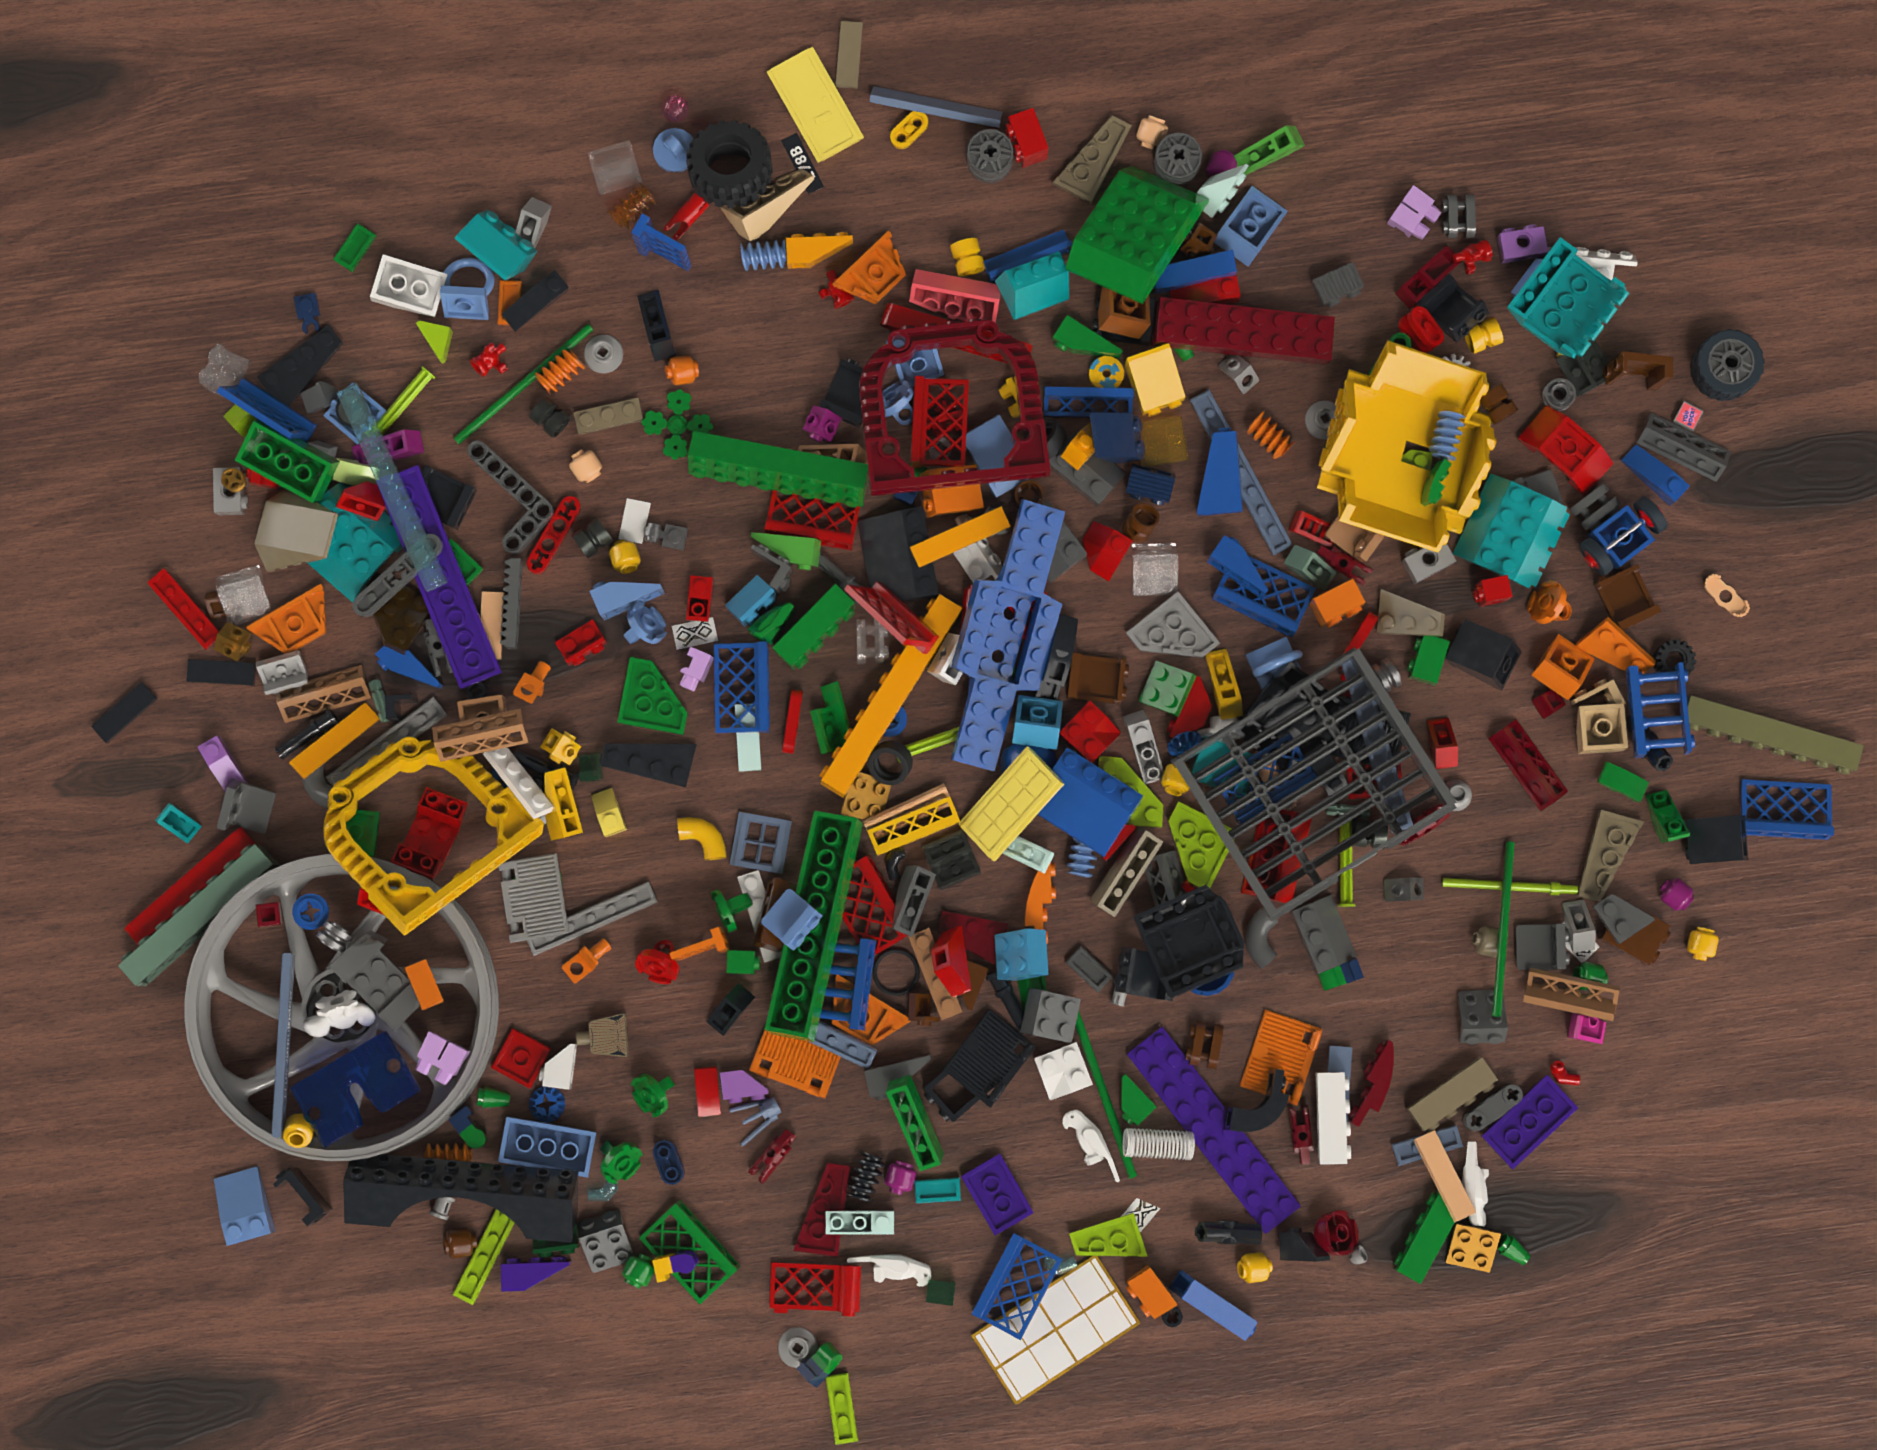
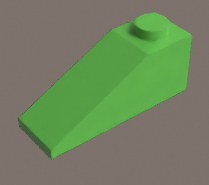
(1270, 149)
(797, 550)

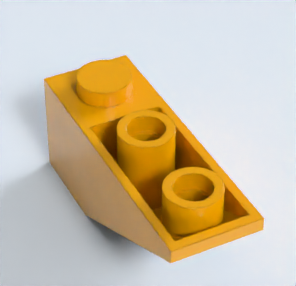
(809, 251)

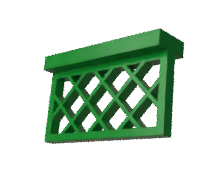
(706, 1242)

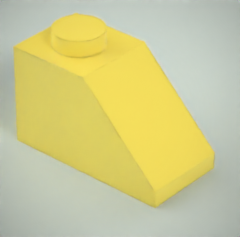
(608, 812)

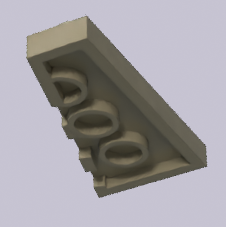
(1089, 168)
(1606, 852)

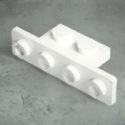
(1604, 260)
(978, 558)

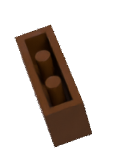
(764, 937)

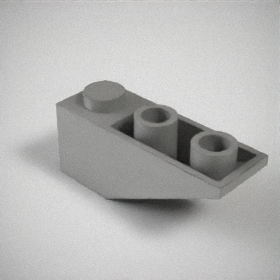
(1143, 746)

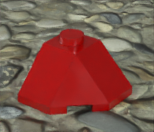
(1105, 549)

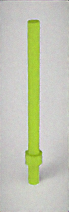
(1553, 888)

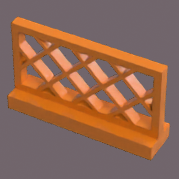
(718, 940)

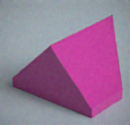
(1586, 1028)

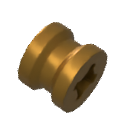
(229, 477)

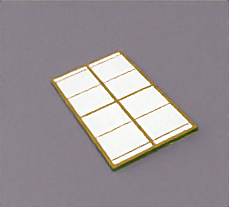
(1071, 1324)

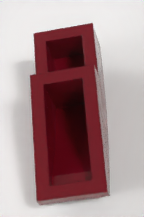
(1427, 277)

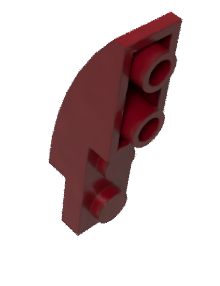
(1379, 1075)

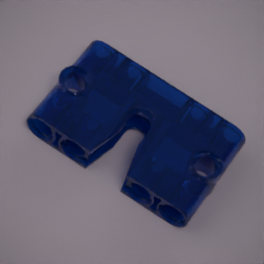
(331, 1086)

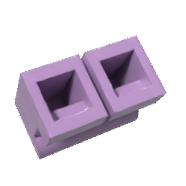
(1411, 212)
(697, 670)
(451, 1056)

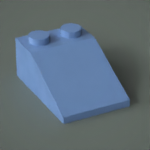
(1250, 226)
(988, 447)
(619, 597)
(243, 1206)

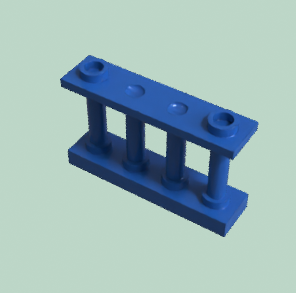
(1641, 722)
(860, 993)

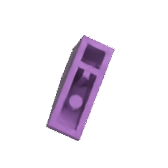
(221, 761)

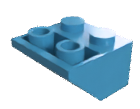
(751, 601)

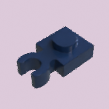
(307, 309)

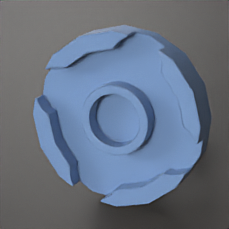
(671, 149)
(897, 398)
(645, 624)

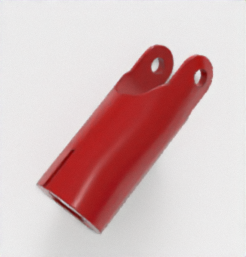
(687, 215)

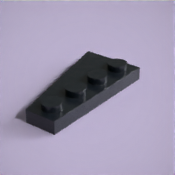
(293, 372)
(654, 761)

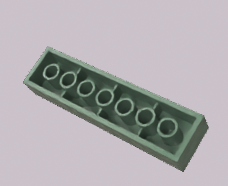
(192, 920)

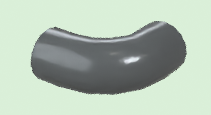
(317, 787)
(1256, 938)

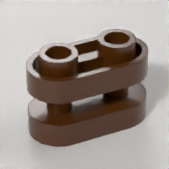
(1195, 1053)

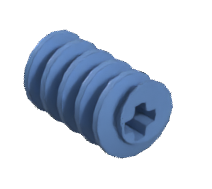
(763, 255)
(1445, 435)
(1081, 860)

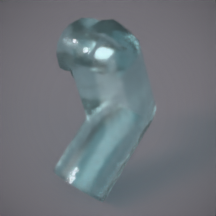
(604, 1194)
(1064, 1267)

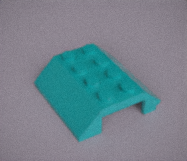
(1567, 301)
(1512, 531)
(356, 547)

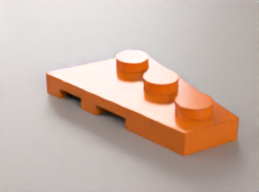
(1615, 647)

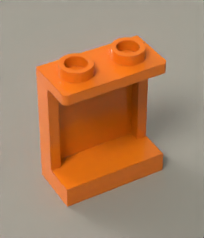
(951, 499)

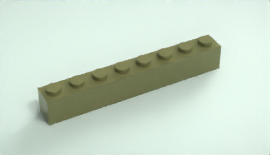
(1773, 735)

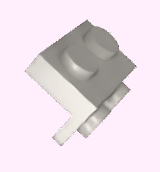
(282, 672)

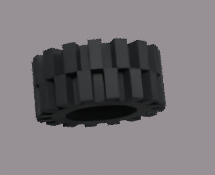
(1674, 646)

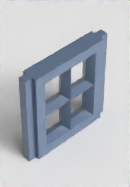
(741, 839)

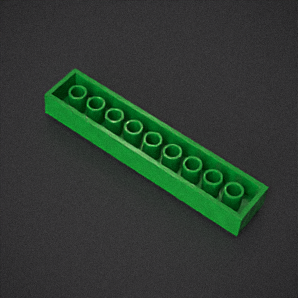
(824, 886)

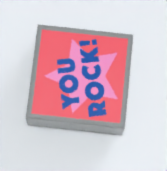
(1688, 416)

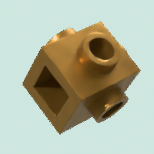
(233, 641)

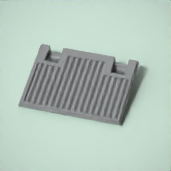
(534, 898)

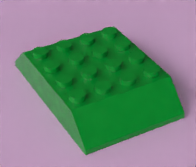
(1134, 232)

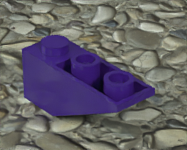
(523, 1275)

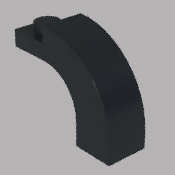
(1266, 1112)

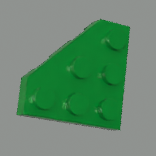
(649, 700)

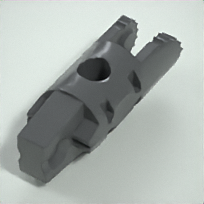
(431, 638)

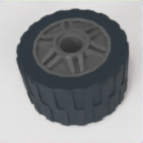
(1730, 348)

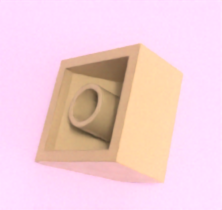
(1601, 729)

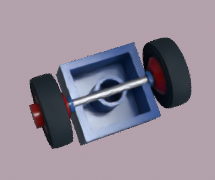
(1622, 536)

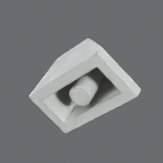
(560, 1069)

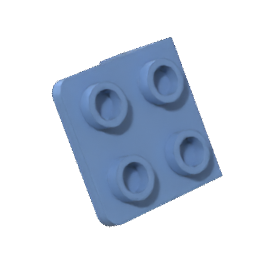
(791, 919)

